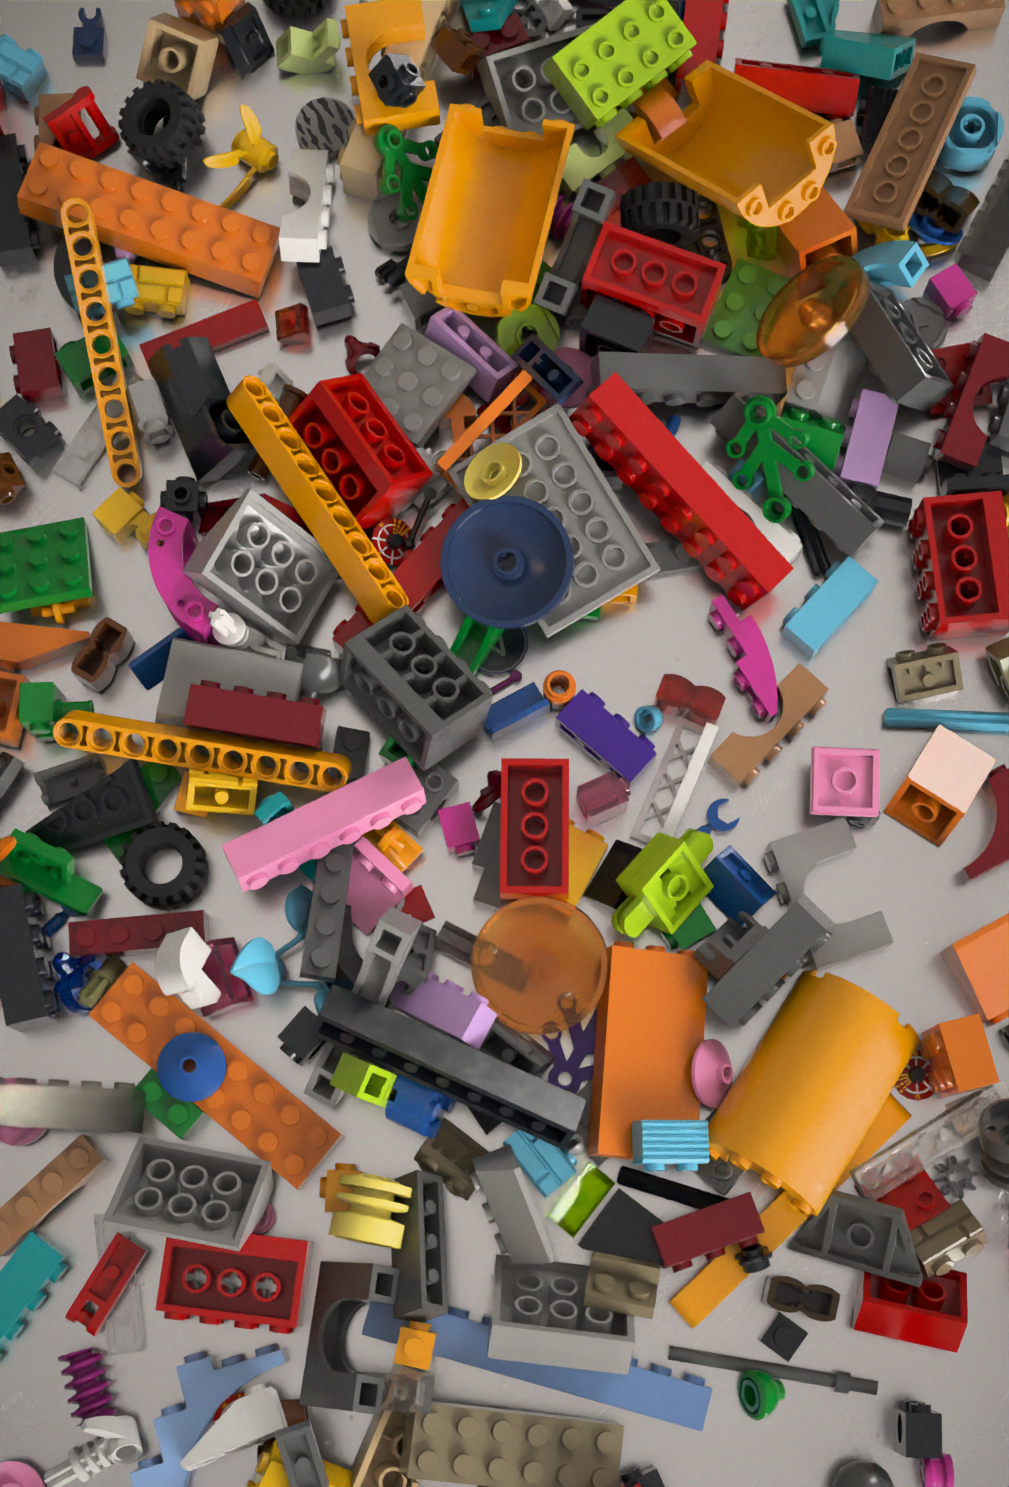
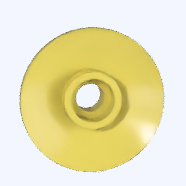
(492, 471)

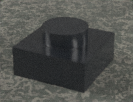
(783, 1336)

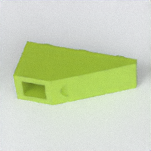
(364, 1080)

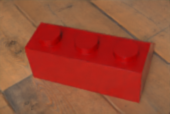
(920, 1315)

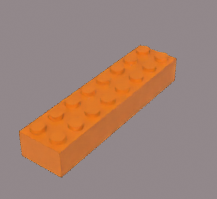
(151, 219)
(248, 1101)

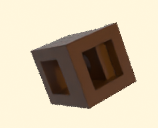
(456, 49)

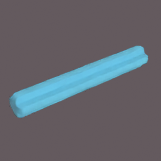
(947, 718)

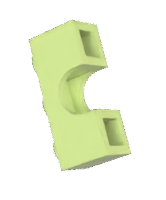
(582, 166)

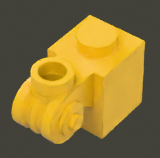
(123, 515)

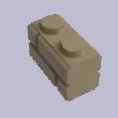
(948, 1239)

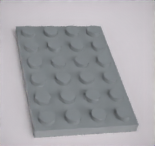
(569, 483)

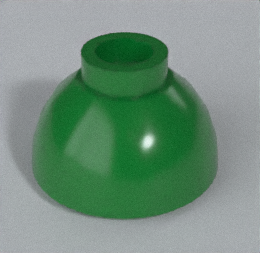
(759, 1393)

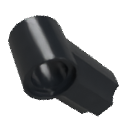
(890, 507)

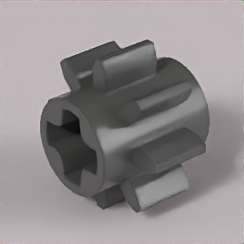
(962, 1184)

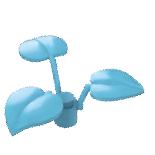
(260, 964)

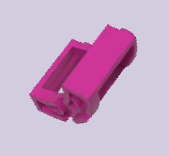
(177, 589)

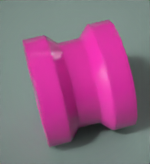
(937, 1471)

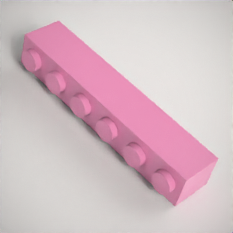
(325, 824)

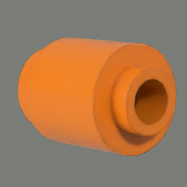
(559, 680)

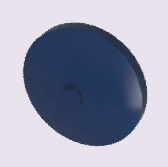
(507, 562)

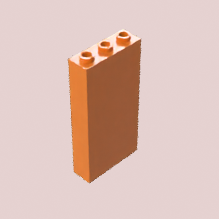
(645, 1044)

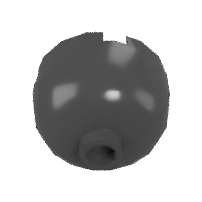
(319, 670)

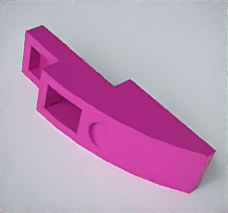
(755, 668)

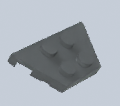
(862, 1237)

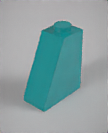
(867, 53)

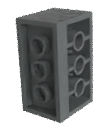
(415, 687)

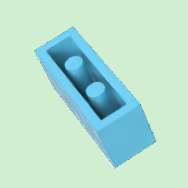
(828, 606)

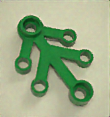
(392, 146)
(769, 453)

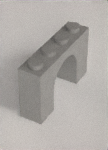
(793, 859)

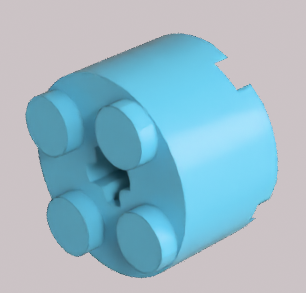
(972, 136)

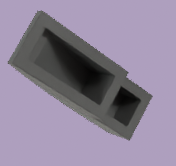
(488, 861)

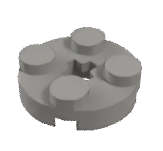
(386, 234)

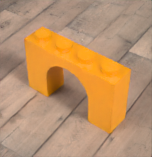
(370, 29)

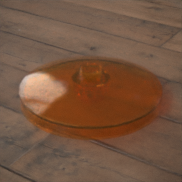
(813, 311)
(540, 964)

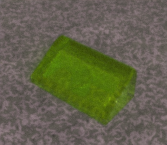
(581, 1199)

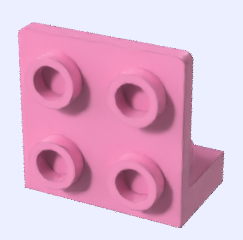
(373, 886)

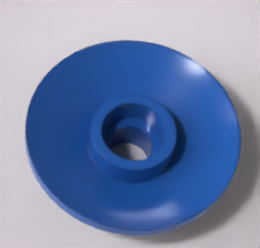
(930, 232)
(209, 1068)

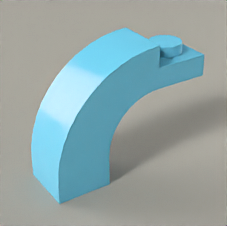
(893, 263)

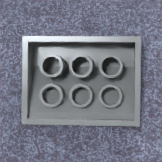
(521, 89)
(264, 568)
(198, 661)
(191, 1194)
(542, 1320)

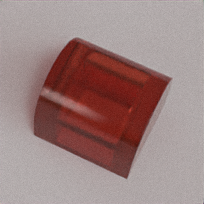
(293, 324)

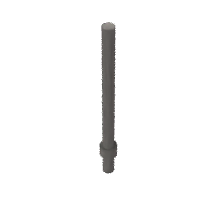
(840, 1381)

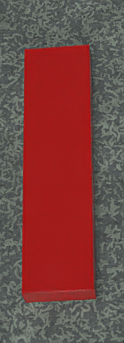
(220, 329)

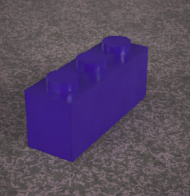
(606, 736)

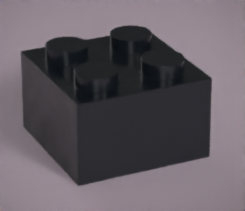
(615, 328)

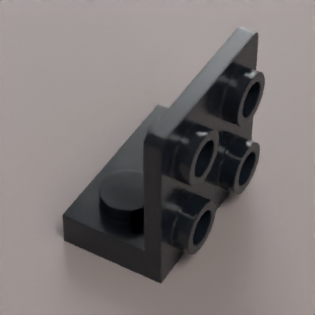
(983, 478)

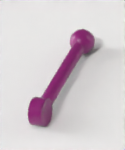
(515, 677)

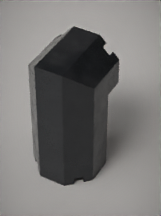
(198, 407)

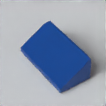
(152, 664)

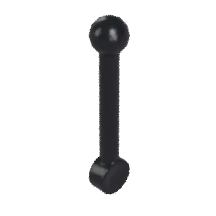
(429, 494)

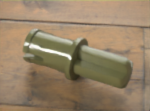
(100, 981)

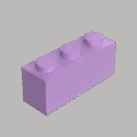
(468, 342)
(866, 439)
(446, 1009)

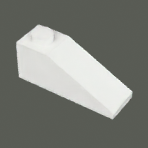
(240, 1427)

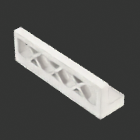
(687, 781)

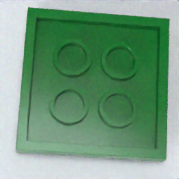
(44, 565)

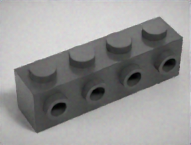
(423, 1250)

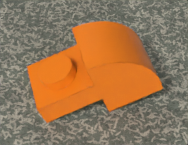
(659, 111)
(459, 418)

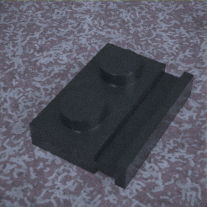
(245, 39)

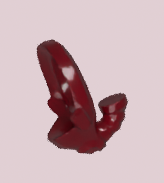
(356, 349)
(490, 793)

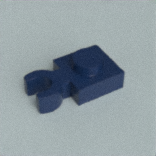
(89, 40)

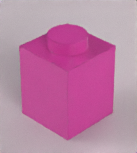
(951, 292)
(459, 829)

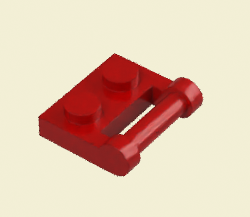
(71, 130)

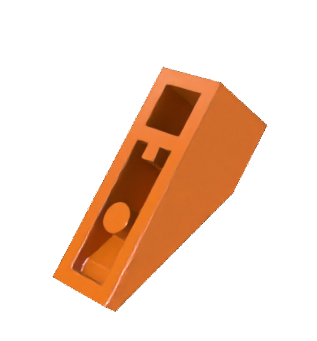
(32, 645)

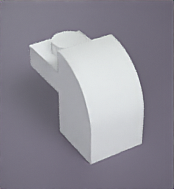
(180, 966)

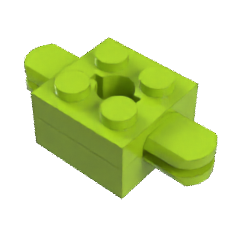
(663, 883)

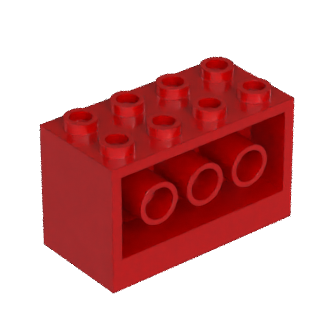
(654, 277)
(360, 448)
(962, 565)
(215, 1300)

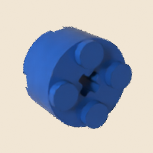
(417, 1107)

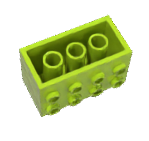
(619, 58)

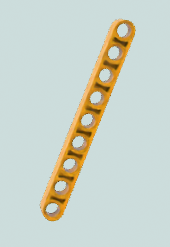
(92, 330)
(316, 499)
(189, 757)
(779, 1221)

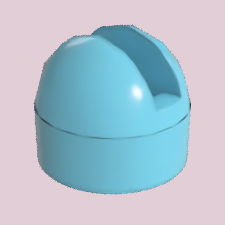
(644, 712)

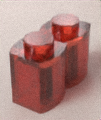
(681, 698)

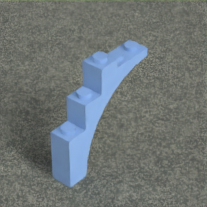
(203, 1391)

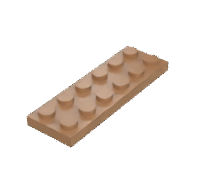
(910, 141)

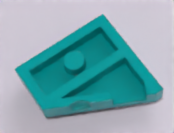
(486, 14)
(813, 19)

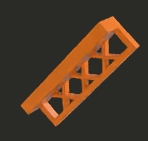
(487, 419)

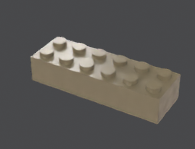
(510, 1448)

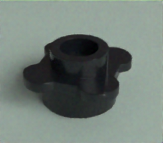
(754, 1258)

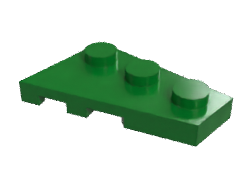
(161, 783)

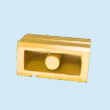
(160, 291)
(220, 793)

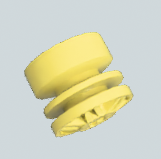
(370, 1211)

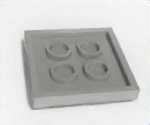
(417, 382)

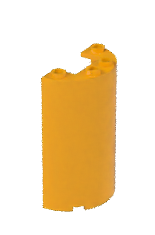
(741, 147)
(487, 213)
(812, 1088)

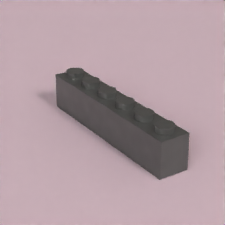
(690, 377)
(823, 498)

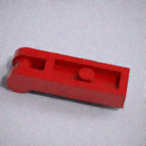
(107, 1282)

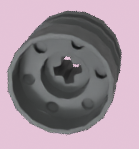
(995, 1142)

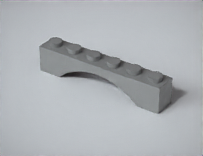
(374, 982)

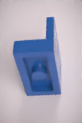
(515, 711)
(736, 885)

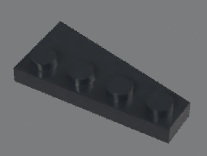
(103, 811)

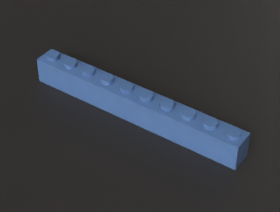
(641, 1391)

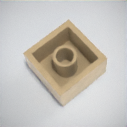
(178, 53)

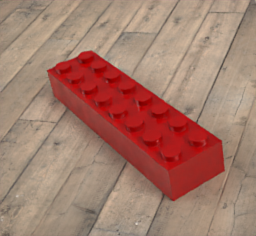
(679, 492)

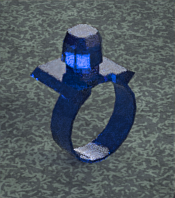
(72, 974)

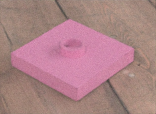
(844, 781)

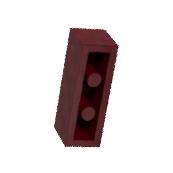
(707, 1232)

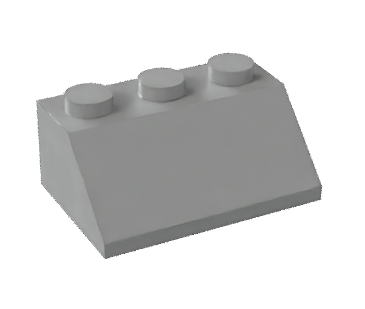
(827, 382)
(511, 1207)

